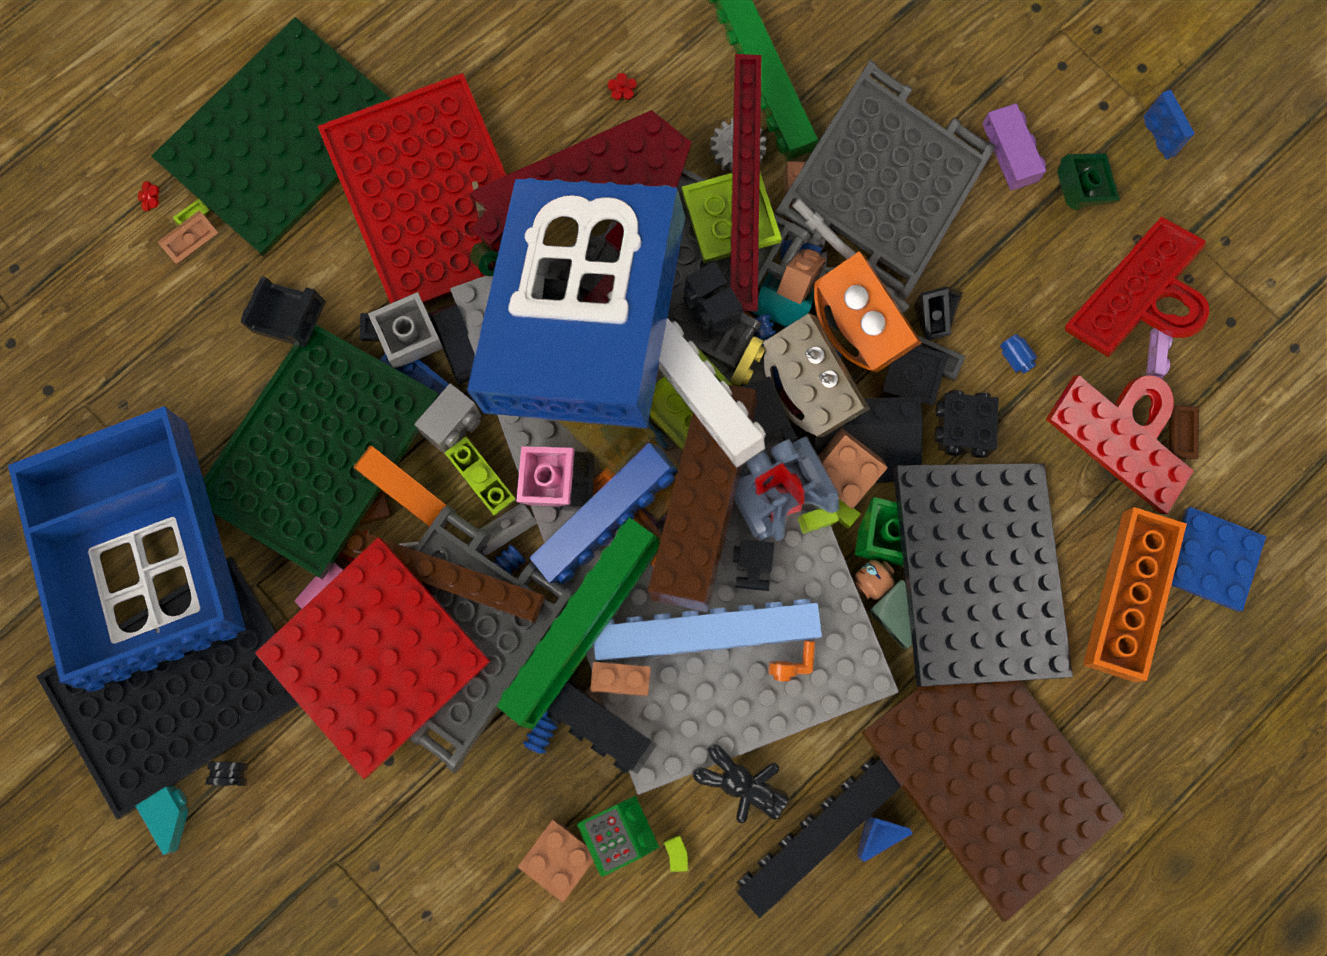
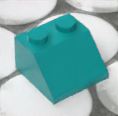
(780, 308)

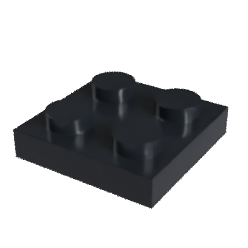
(916, 375)

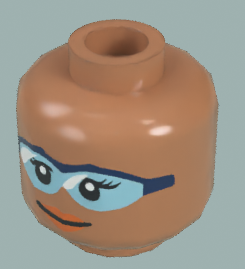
(874, 579)

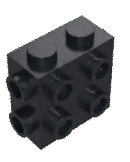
(967, 424)

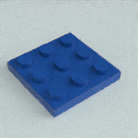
(1217, 559)

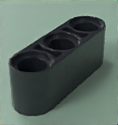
(455, 341)

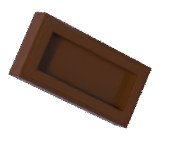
(1184, 432)

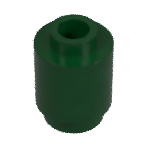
(484, 258)

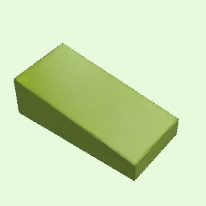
(189, 211)

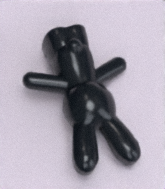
(739, 782)

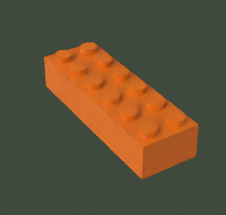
(1134, 595)

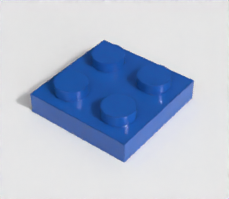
(1168, 124)

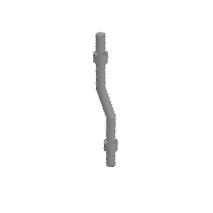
(815, 221)

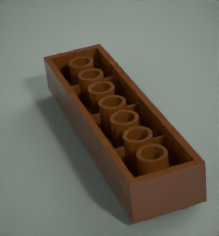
(697, 517)

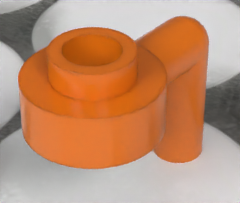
(785, 670)

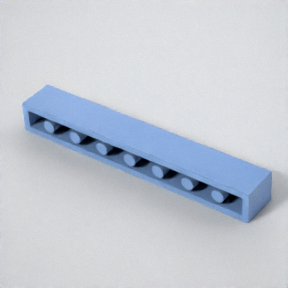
(708, 631)

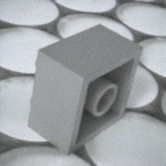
(405, 331)
(449, 419)

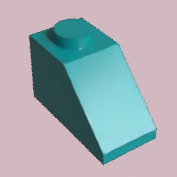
(165, 817)

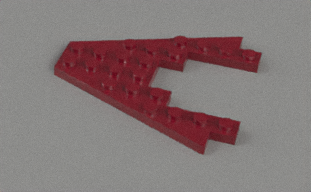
(634, 152)

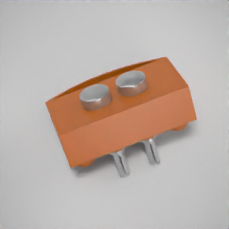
(863, 314)

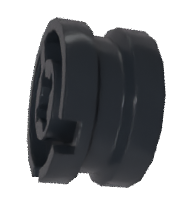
(226, 773)

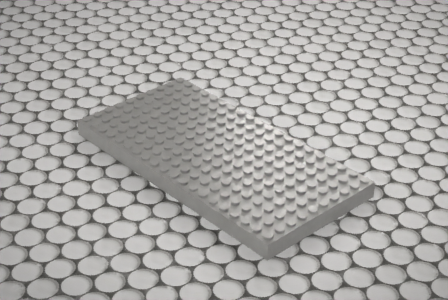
(723, 692)

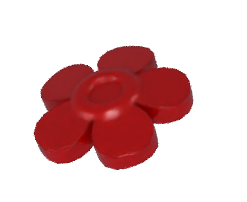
(622, 87)
(148, 196)

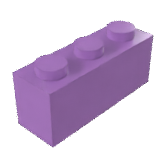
(1014, 146)

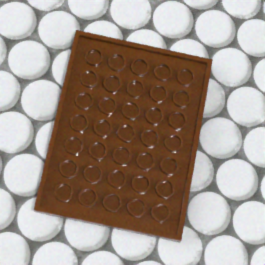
(994, 785)

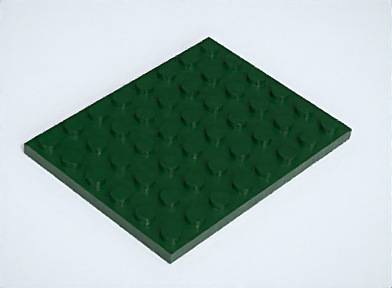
(257, 140)
(294, 454)

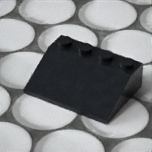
(888, 429)

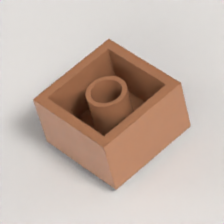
(851, 467)
(557, 860)

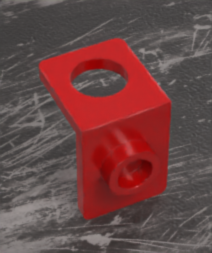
(781, 475)

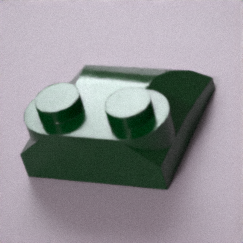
(1087, 180)

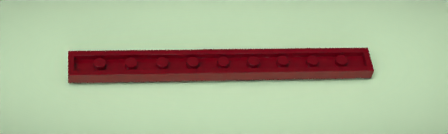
(745, 180)

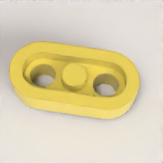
(743, 371)

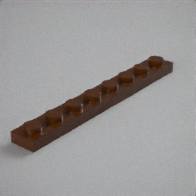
(457, 579)

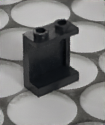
(283, 312)

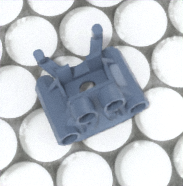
(798, 459)

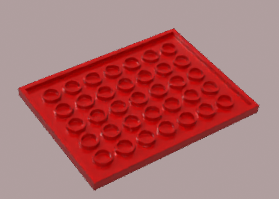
(411, 183)

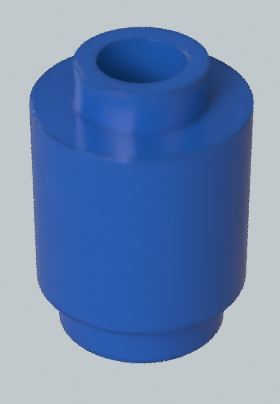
(1018, 354)

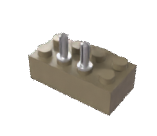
(813, 377)

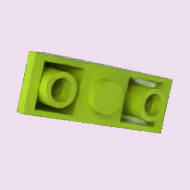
(480, 476)

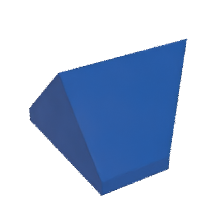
(878, 836)

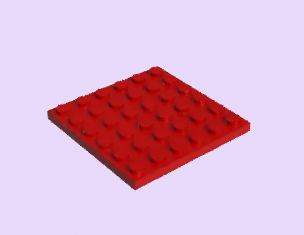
(372, 658)

